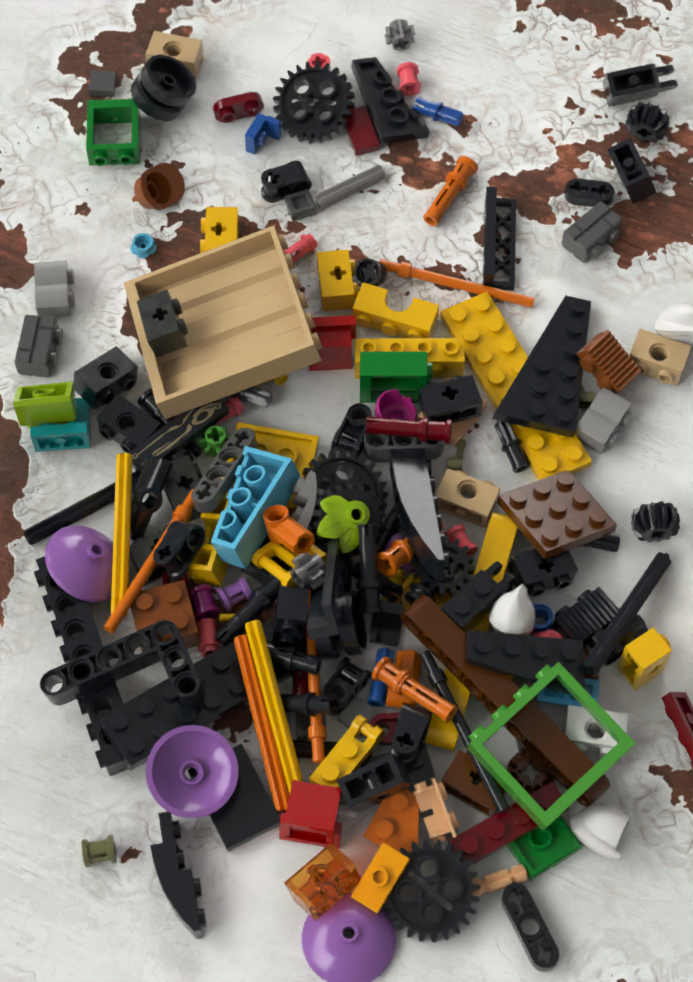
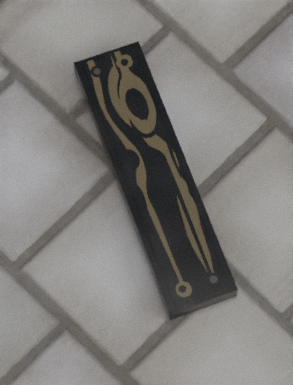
(178, 433)

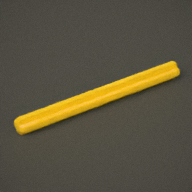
(121, 536)
(273, 702)

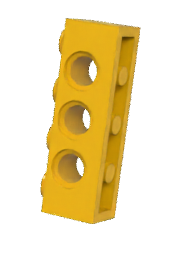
(444, 353)

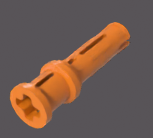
(455, 182)
(398, 554)
(403, 683)

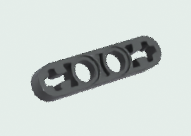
(217, 490)

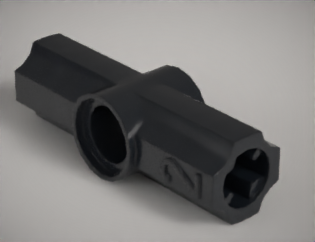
(152, 482)

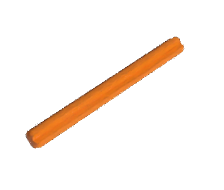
(262, 724)

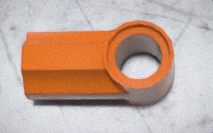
(287, 531)
(412, 662)

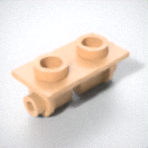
(433, 797)

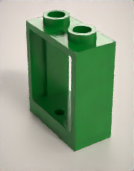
(111, 112)
(393, 371)

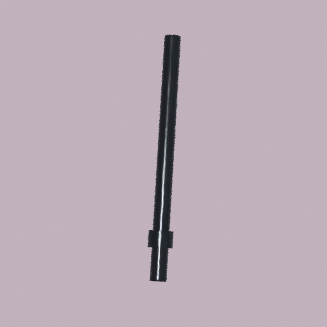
(439, 681)

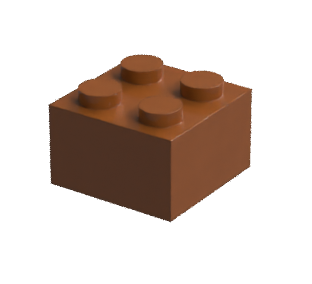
(166, 603)

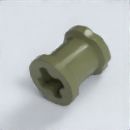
(99, 851)

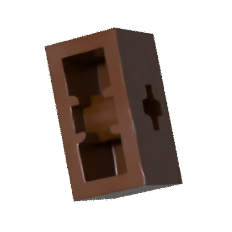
(459, 784)

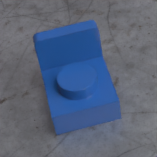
(260, 129)

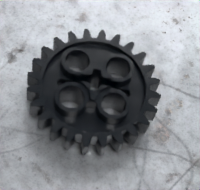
(317, 80)
(354, 468)
(448, 868)

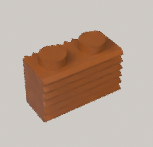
(608, 362)

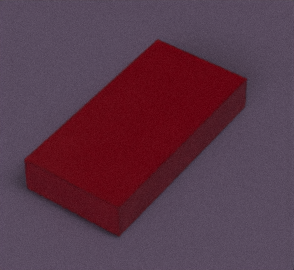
(361, 132)

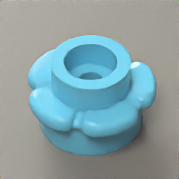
(141, 240)

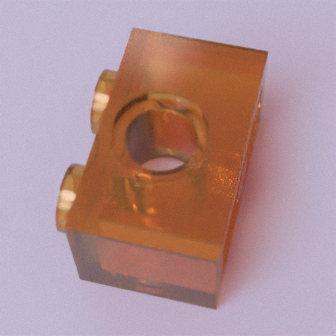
(323, 881)

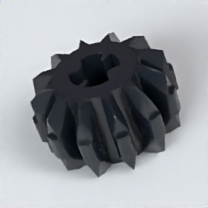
(647, 122)
(655, 521)

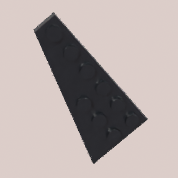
(550, 380)

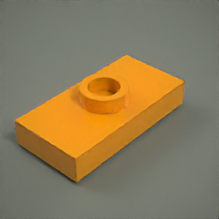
(380, 878)

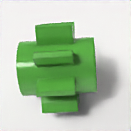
(212, 434)

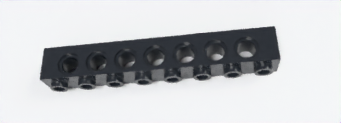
(65, 625)

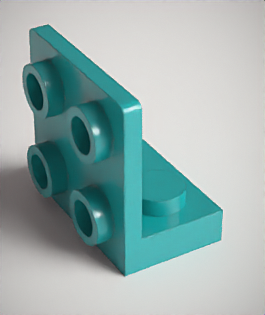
(64, 436)

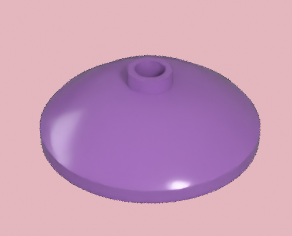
(81, 562)
(197, 749)
(351, 959)

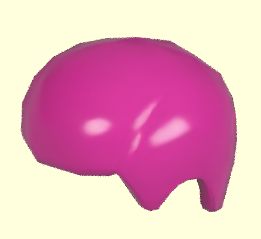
(394, 405)

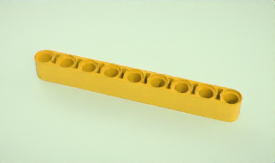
(495, 547)

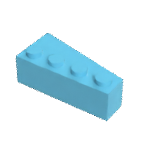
(260, 483)

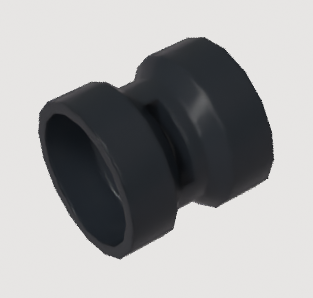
(365, 271)

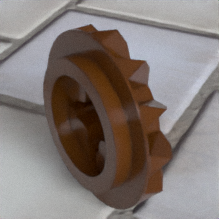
(520, 763)

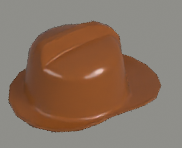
(159, 187)

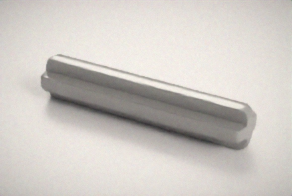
(349, 186)

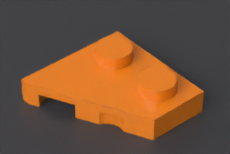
(395, 822)

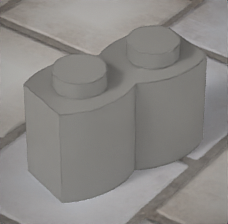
(53, 288)
(603, 420)

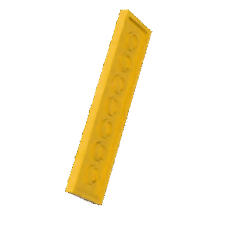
(496, 361)

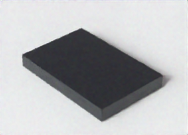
(249, 808)

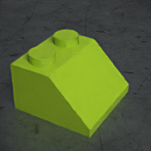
(45, 404)

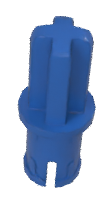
(439, 111)
(378, 689)

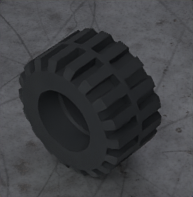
(350, 493)

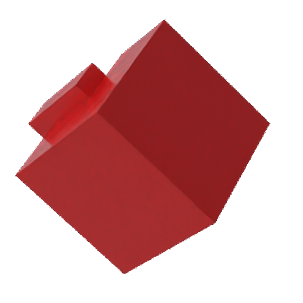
(336, 341)
(312, 815)

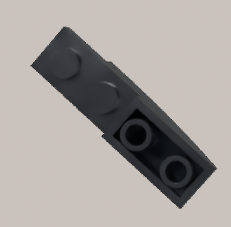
(177, 885)

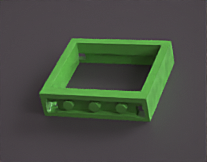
(504, 714)

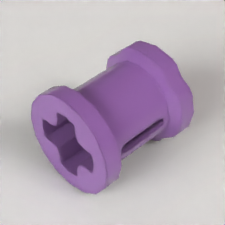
(234, 594)

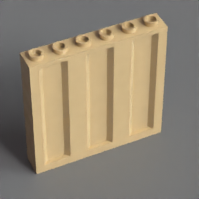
(239, 318)

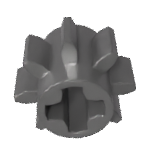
(400, 34)
(308, 571)

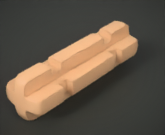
(500, 879)

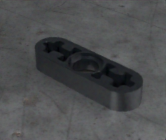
(527, 902)

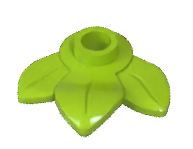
(339, 521)

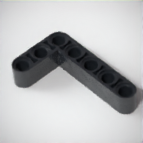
(127, 664)

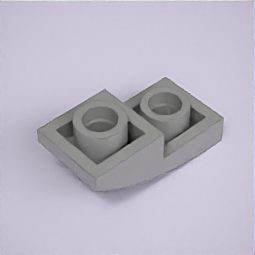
(305, 498)

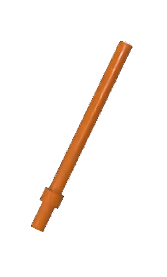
(406, 270)
(181, 513)
(317, 730)

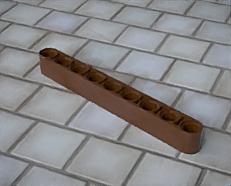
(493, 690)

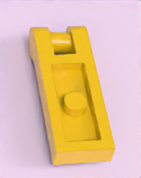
(348, 753)

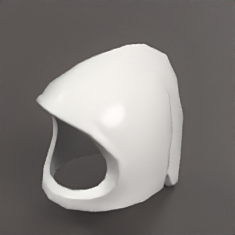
(676, 323)
(513, 613)
(600, 828)

